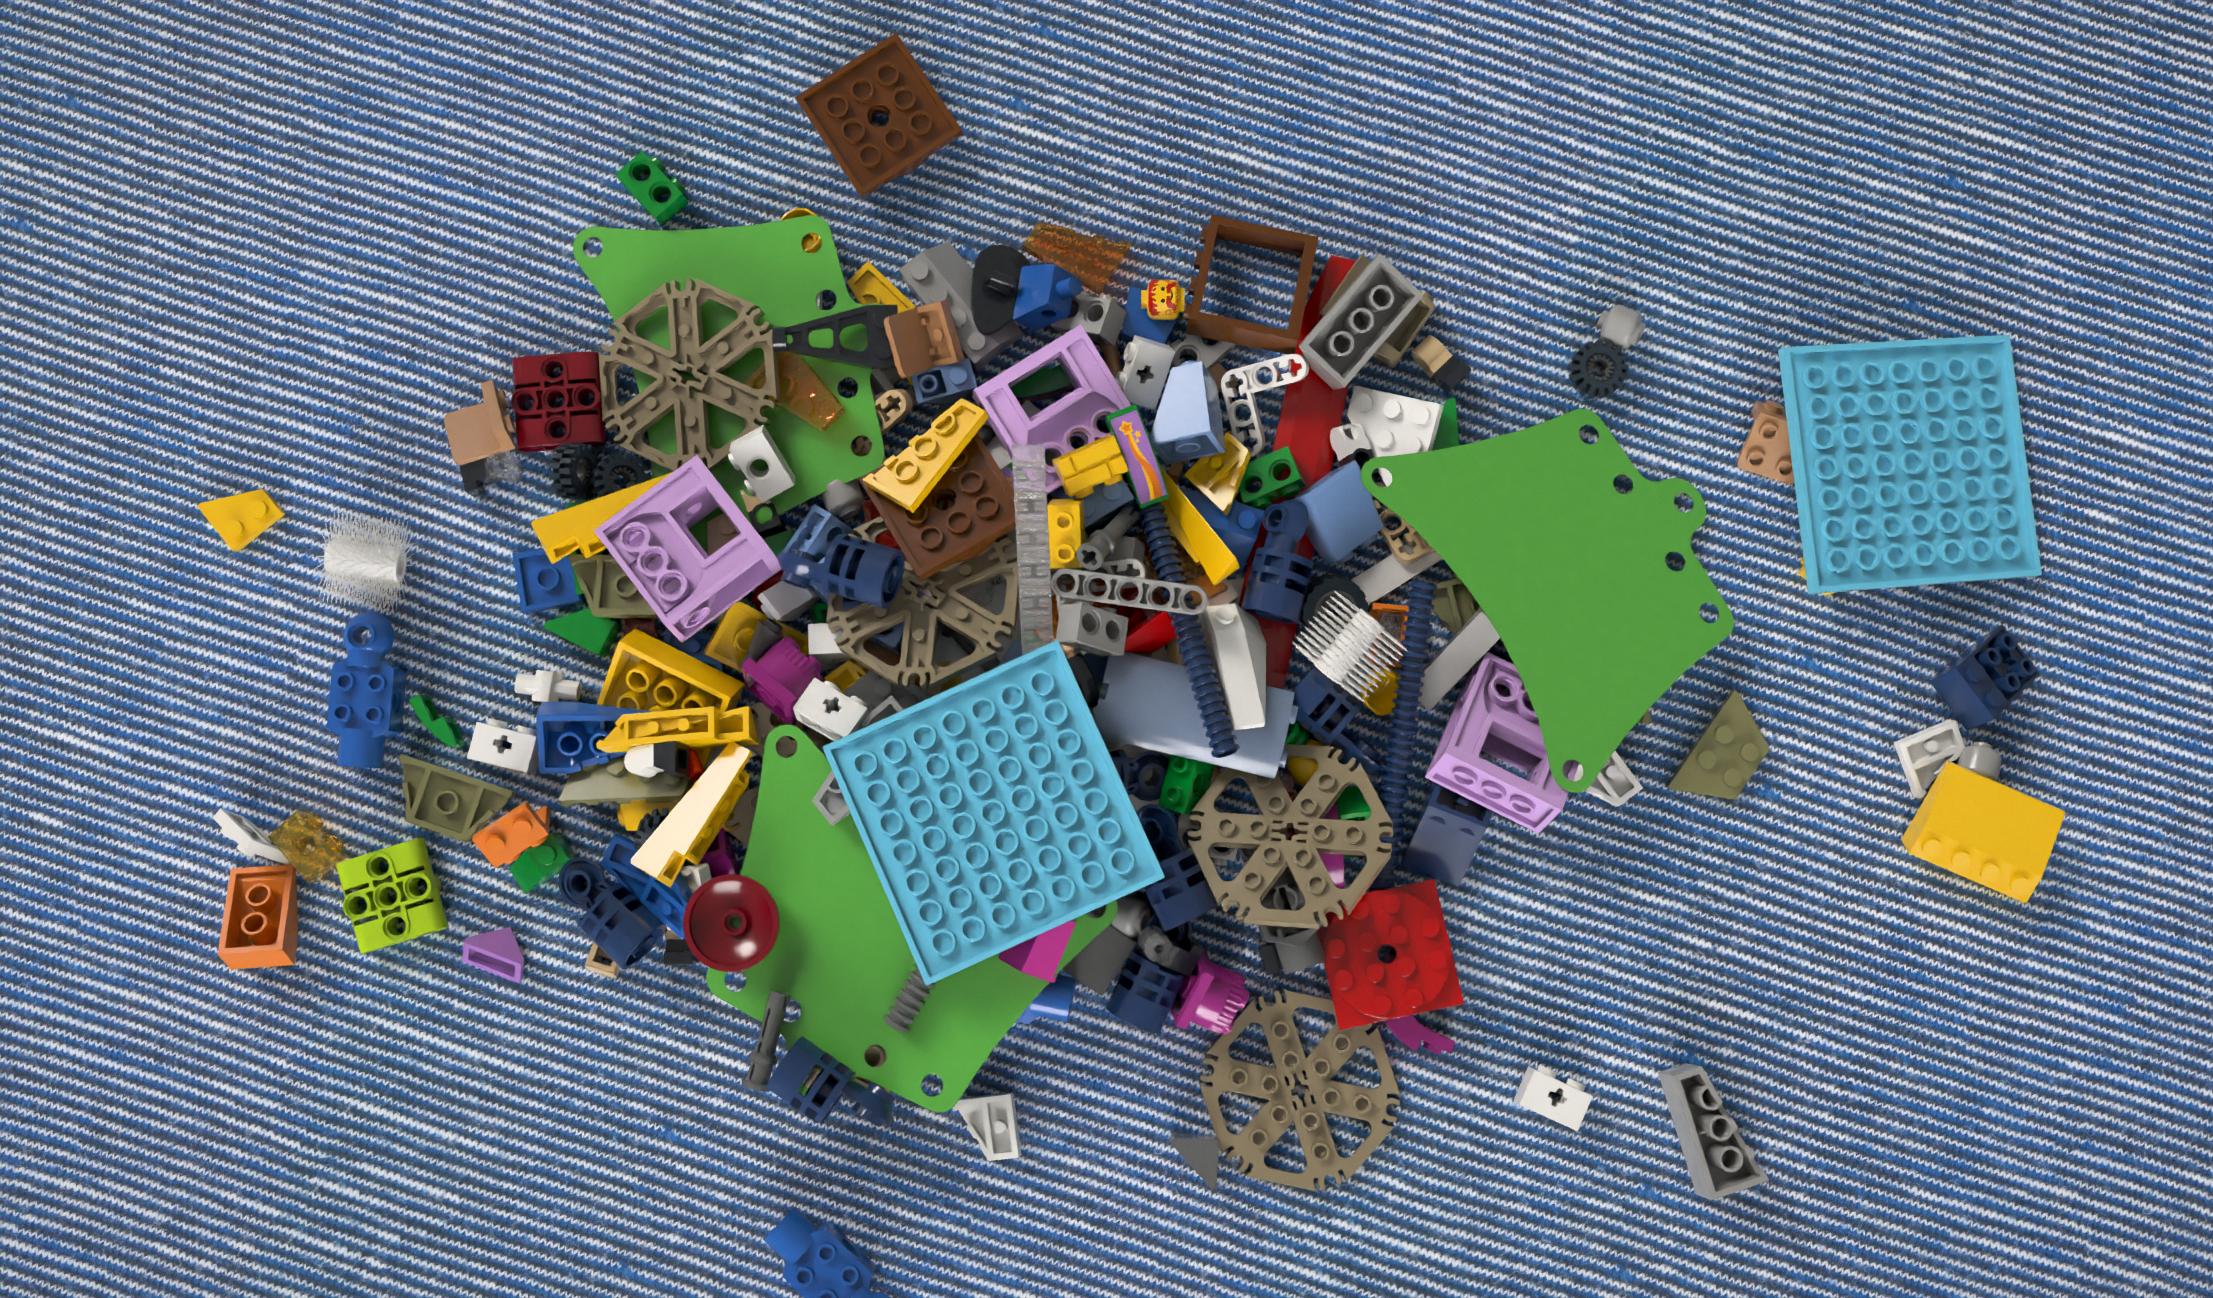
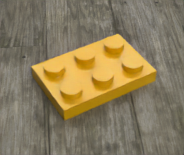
(734, 633)

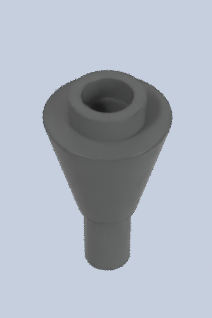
(763, 638)

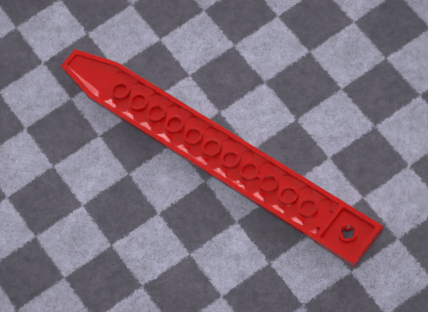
(1305, 426)

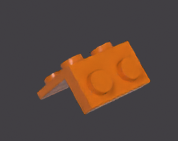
(513, 833)

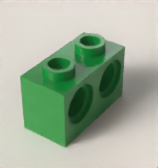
(650, 190)
(1267, 470)

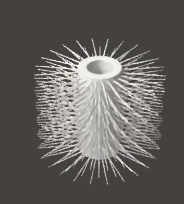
(365, 561)
(1348, 647)

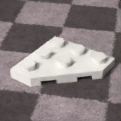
(1394, 423)

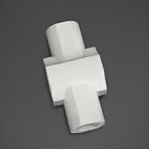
(548, 686)

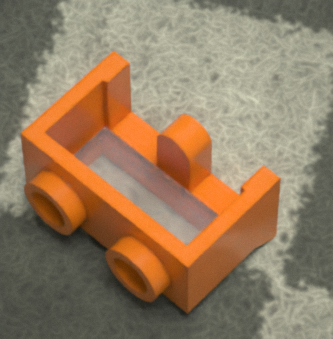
(1392, 619)

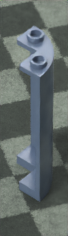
(1155, 708)

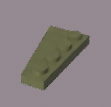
(615, 783)

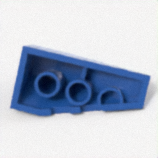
(1236, 529)
(570, 733)

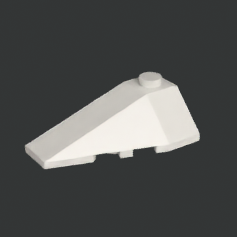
(1239, 662)

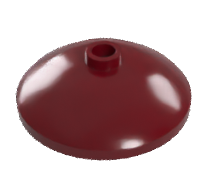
(710, 927)

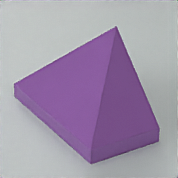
(495, 953)

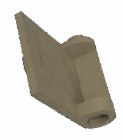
(1400, 339)

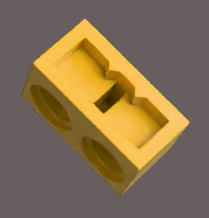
(1066, 532)

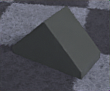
(1200, 1153)

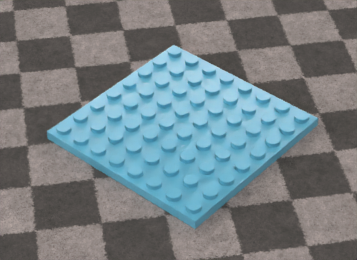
(1909, 463)
(993, 812)

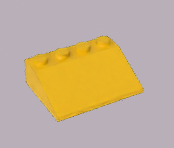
(662, 678)
(1984, 831)

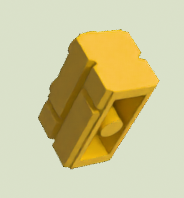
(1090, 466)

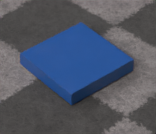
(544, 584)

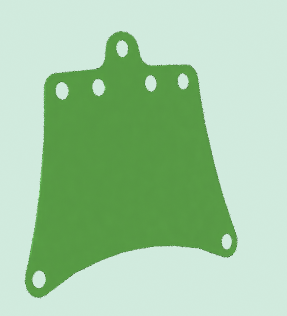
(777, 275)
(1567, 572)
(847, 953)

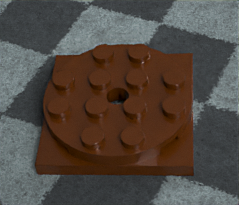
(879, 83)
(944, 537)

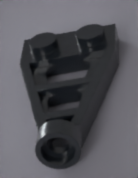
(876, 355)

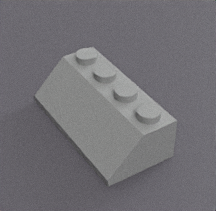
(944, 275)
(1359, 323)

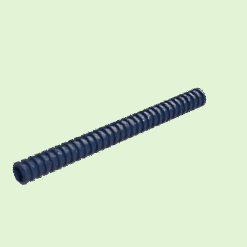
(1189, 633)
(1404, 719)

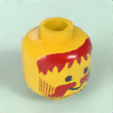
(1163, 299)

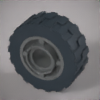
(1319, 592)

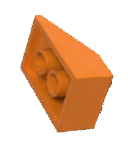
(260, 918)

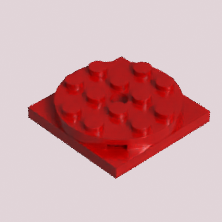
(1418, 978)

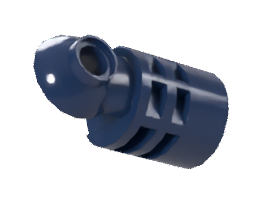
(850, 569)
(1278, 575)
(1333, 718)
(1132, 771)
(1184, 889)
(613, 916)
(1147, 988)
(828, 1087)

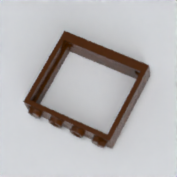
(1240, 331)

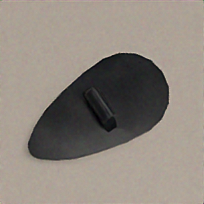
(995, 287)

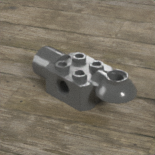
(1295, 946)

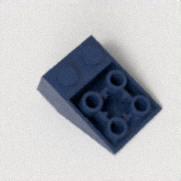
(1985, 678)
(1446, 834)

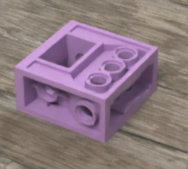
(1071, 416)
(659, 528)
(1509, 730)

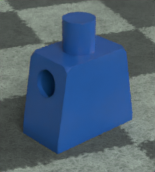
(1044, 295)
(1139, 324)

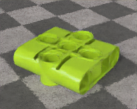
(365, 871)

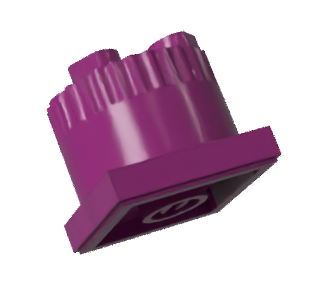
(781, 677)
(1210, 997)

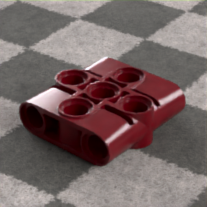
(534, 380)

